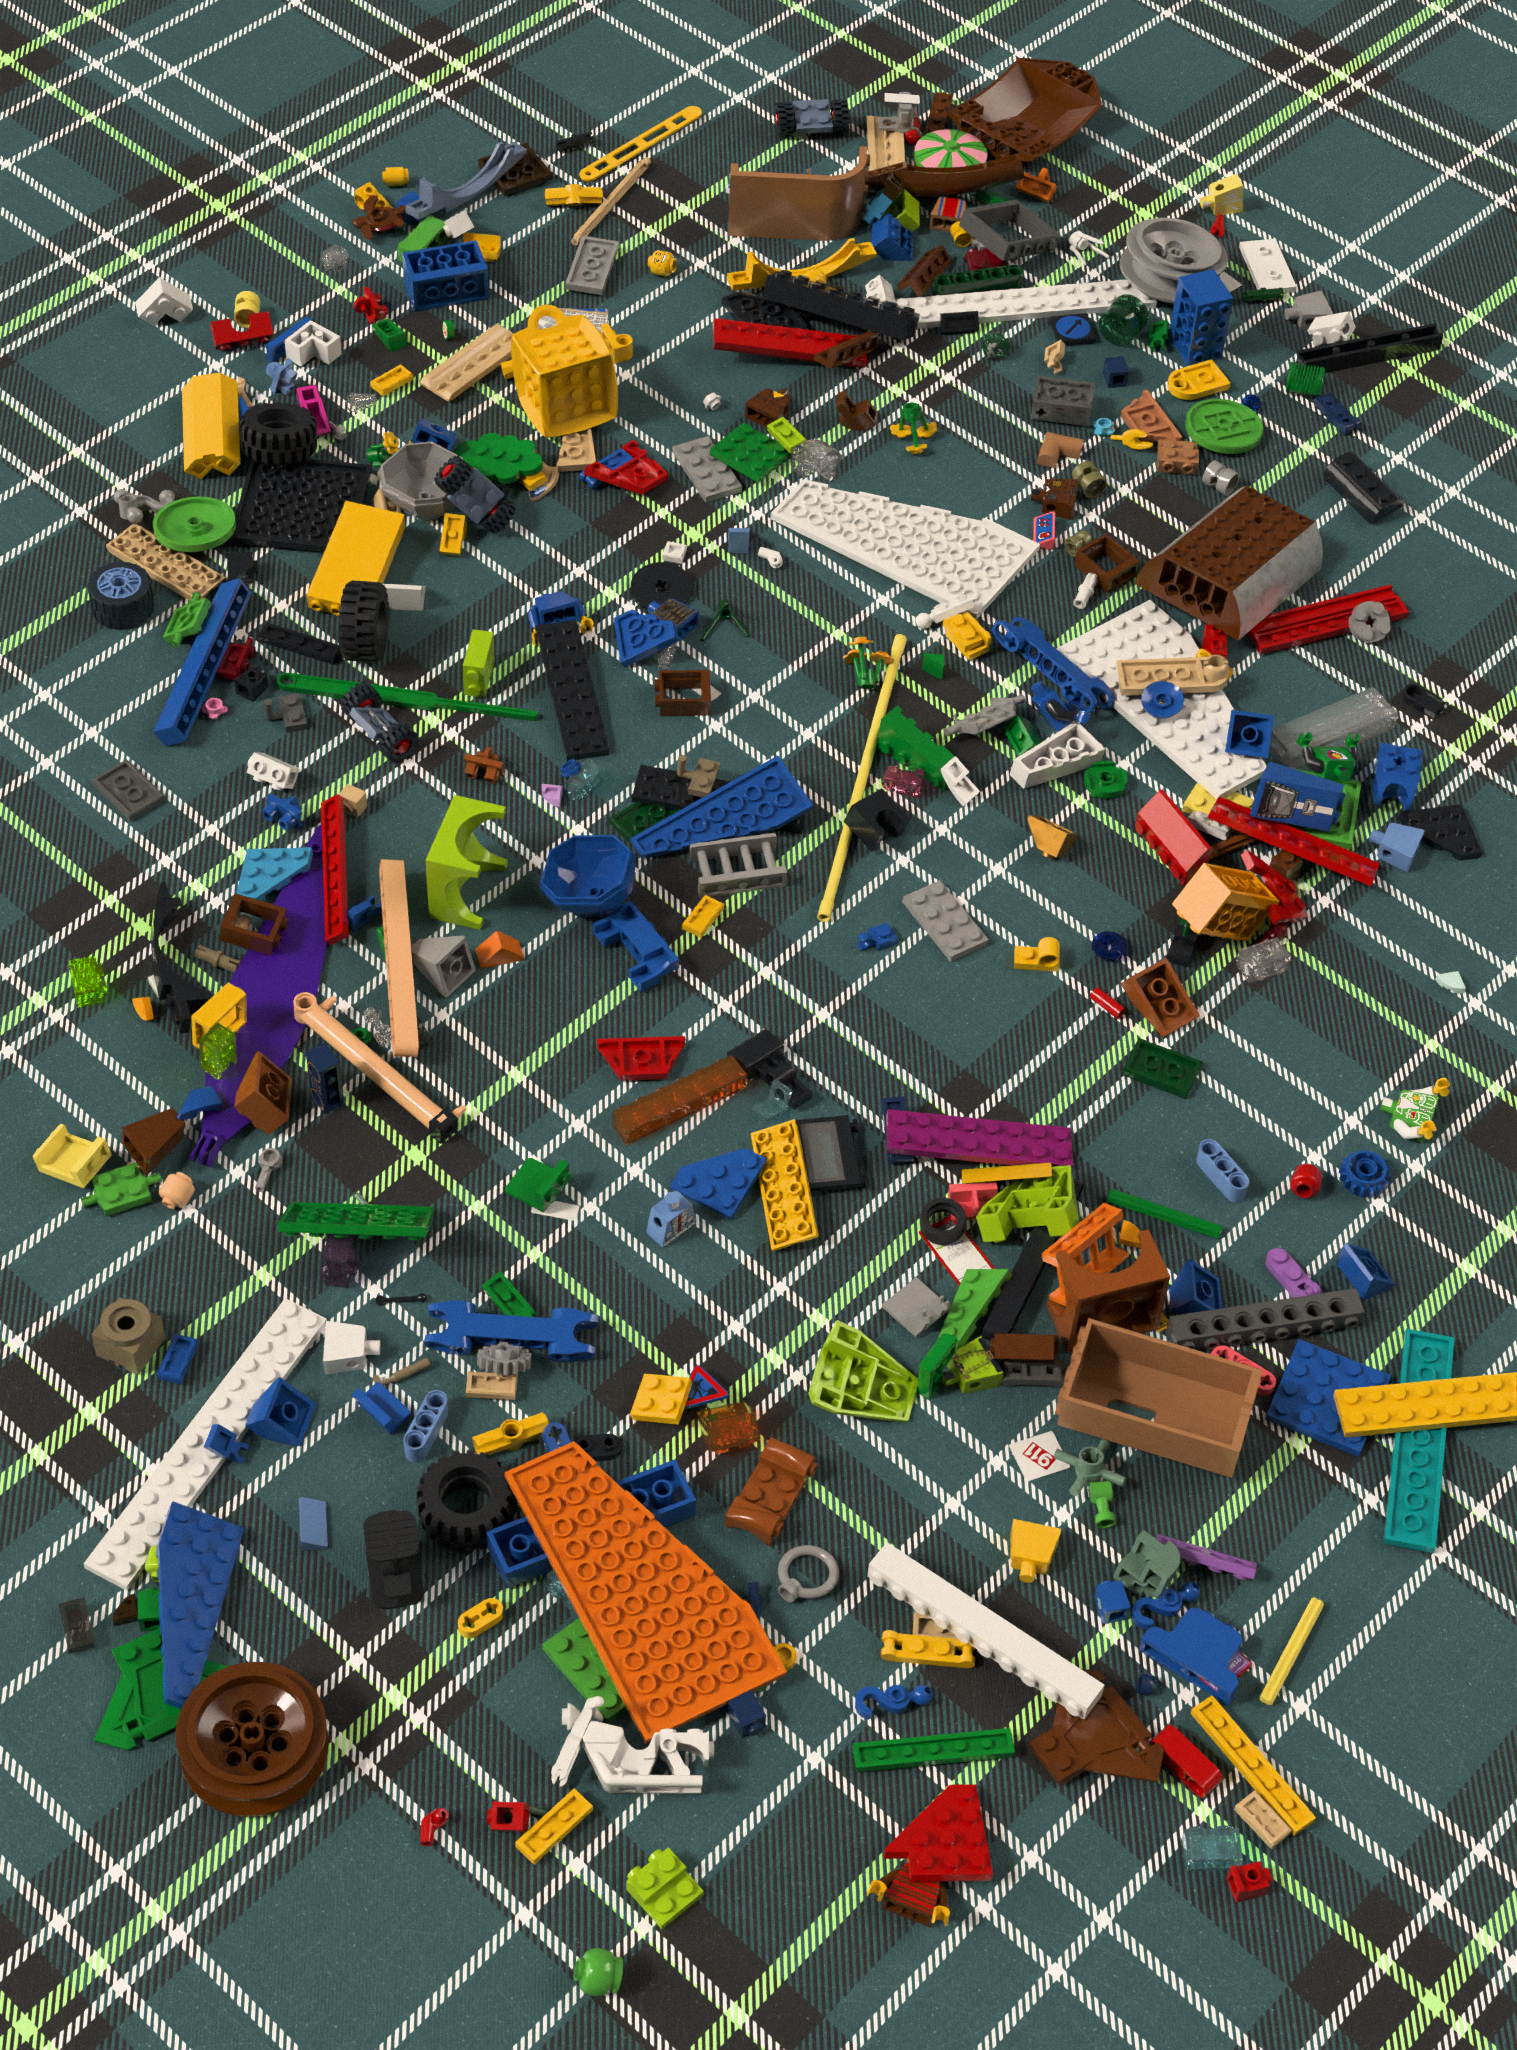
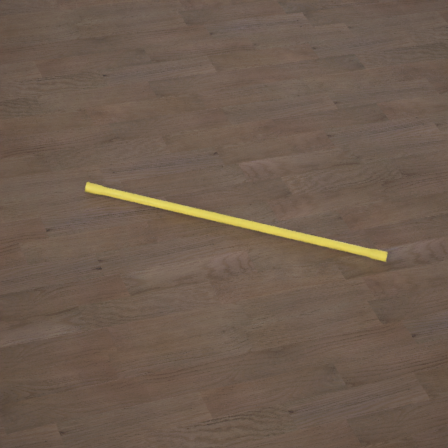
(827, 903)

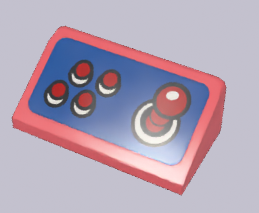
(1044, 530)

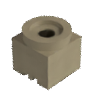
(128, 1334)

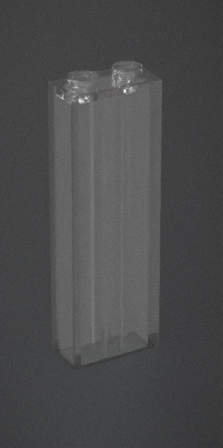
(1360, 713)

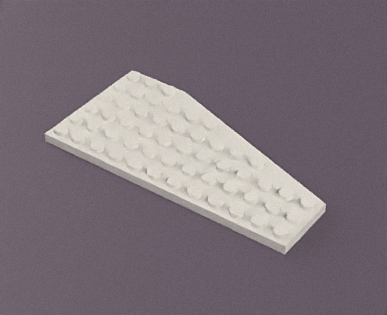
(910, 544)
(1194, 735)

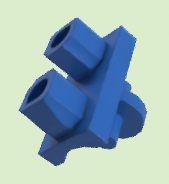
(285, 809)

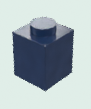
(1115, 372)
(746, 1714)

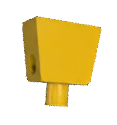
(1032, 1548)

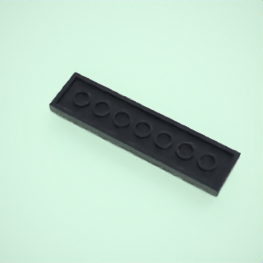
(572, 690)
(669, 790)

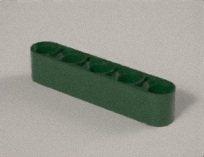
(979, 280)

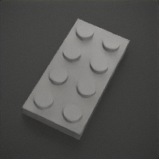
(592, 265)
(709, 475)
(945, 921)

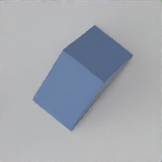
(738, 540)

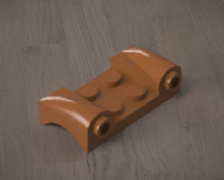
(771, 1490)

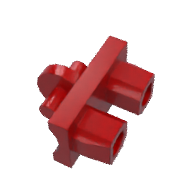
(370, 306)

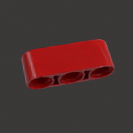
(1187, 1761)

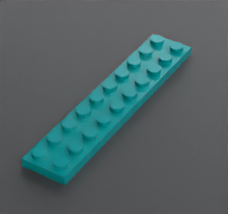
(1418, 1454)

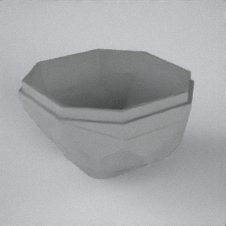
(409, 480)

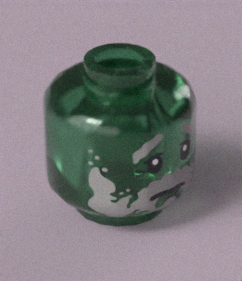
(995, 345)

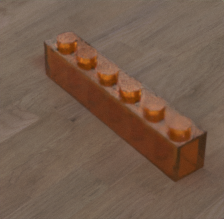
(678, 1100)

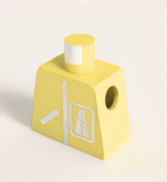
(1225, 196)

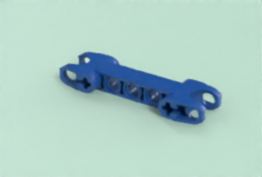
(1074, 683)
(471, 1328)

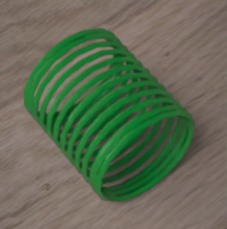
(1308, 387)

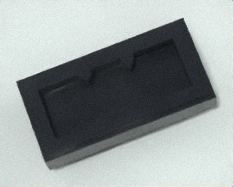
(959, 321)

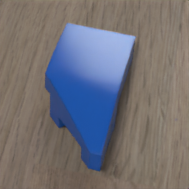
(199, 1100)

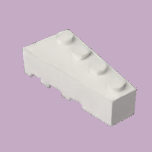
(1057, 756)

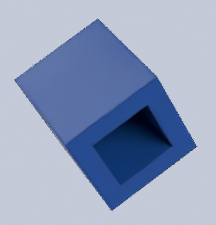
(1112, 1601)

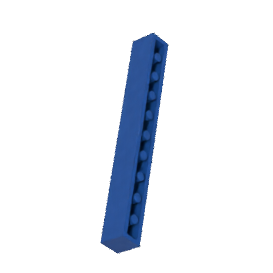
(202, 662)

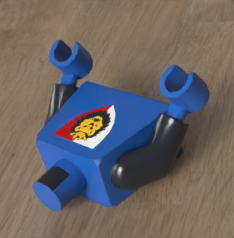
(1054, 710)

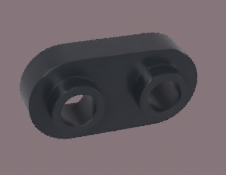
(597, 1447)

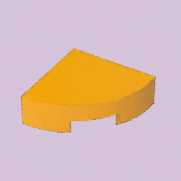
(143, 1007)
(1129, 1235)

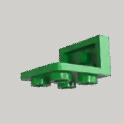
(538, 1183)

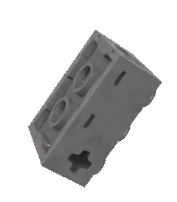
(1062, 400)

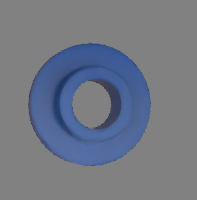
(570, 768)

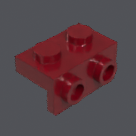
(982, 259)
(236, 660)

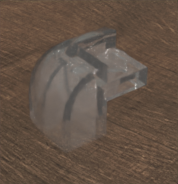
(814, 457)

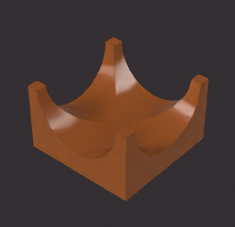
(1122, 1299)

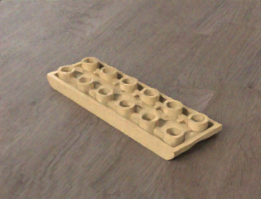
(883, 145)
(470, 363)
(166, 566)

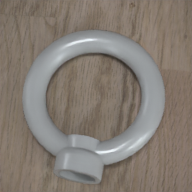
(791, 1588)

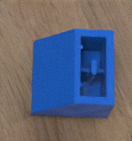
(892, 239)

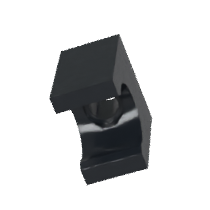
(872, 812)

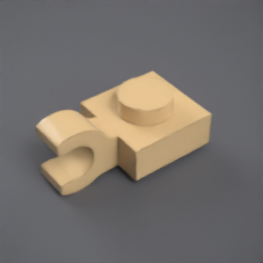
(1054, 354)

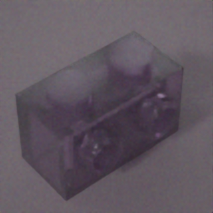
(339, 1261)

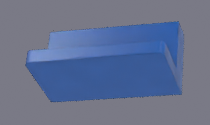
(382, 1406)

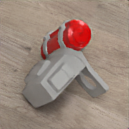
(906, 122)

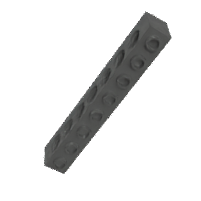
(1276, 1313)

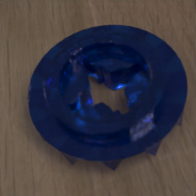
(1104, 939)

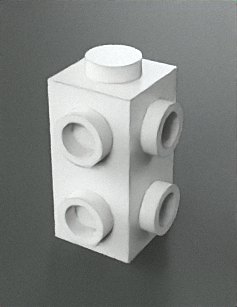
(881, 289)
(272, 770)

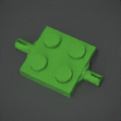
(187, 620)
(121, 1189)

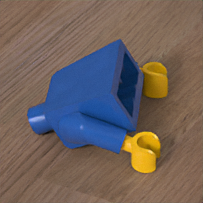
(557, 608)

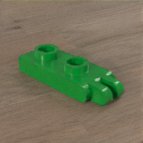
(506, 1296)

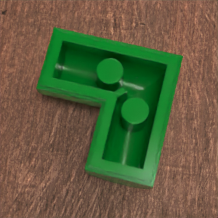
(933, 1363)

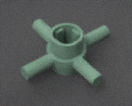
(1089, 1466)

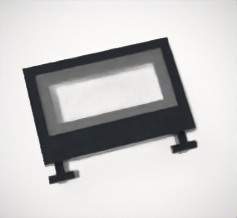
(830, 1153)

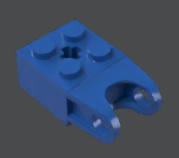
(1396, 774)

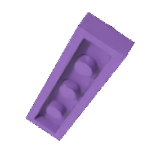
(1213, 1559)

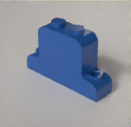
(1197, 1648)

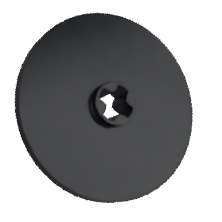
(672, 578)

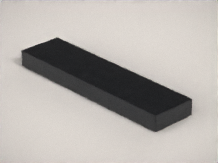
(299, 643)

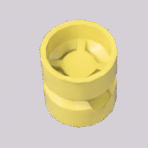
(245, 305)

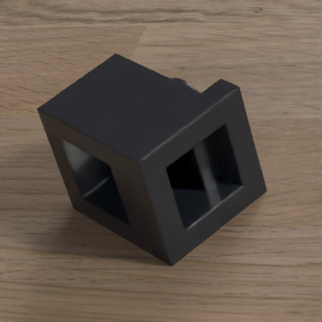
(254, 680)

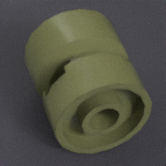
(1089, 479)

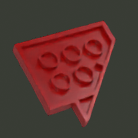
(946, 1839)

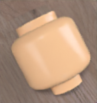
(176, 1190)

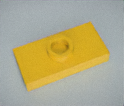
(391, 380)
(703, 916)

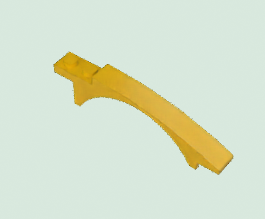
(845, 258)

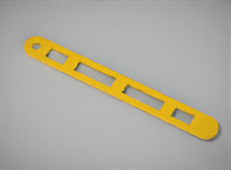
(690, 114)

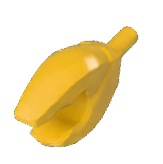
(1130, 439)

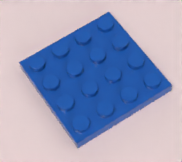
(1306, 1394)

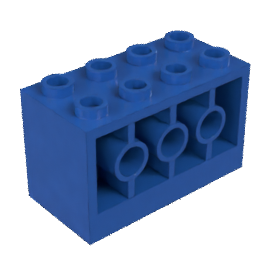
(445, 275)
(1200, 317)

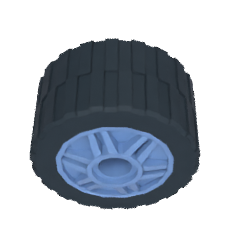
(121, 595)

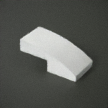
(957, 781)

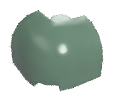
(1148, 1566)

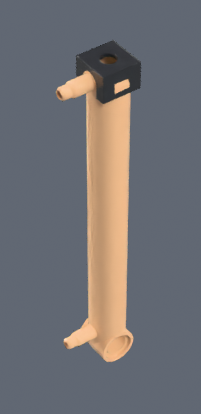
(438, 1121)

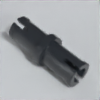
(574, 141)

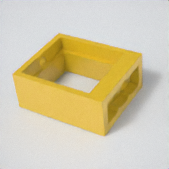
(225, 1007)

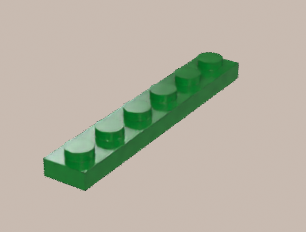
(933, 1750)

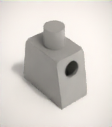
(1307, 308)

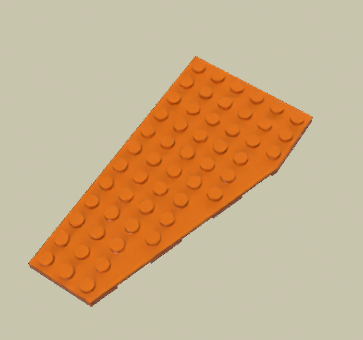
(648, 1603)

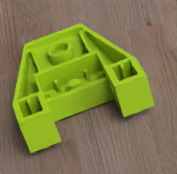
(1031, 1204)

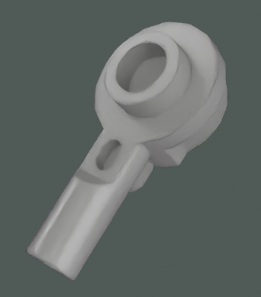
(269, 1160)

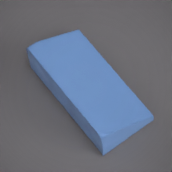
(313, 1524)

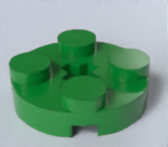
(1105, 789)

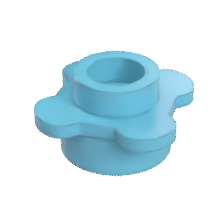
(1103, 427)

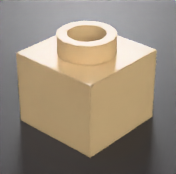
(354, 800)

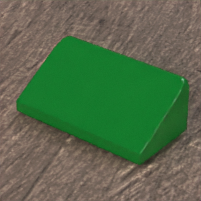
(988, 197)

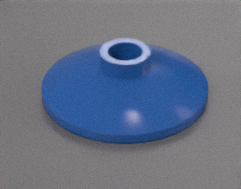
(1162, 692)

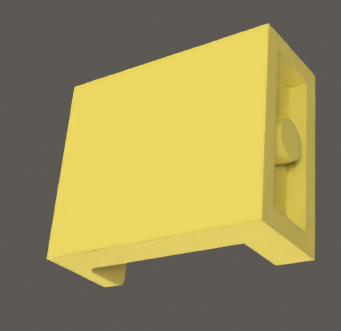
(71, 1157)

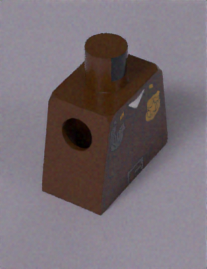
(1057, 496)

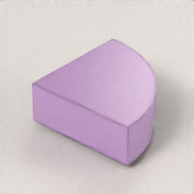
(552, 794)

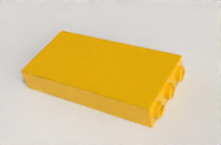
(358, 551)

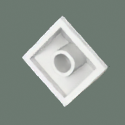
(405, 597)

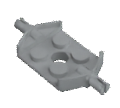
(1000, 710)

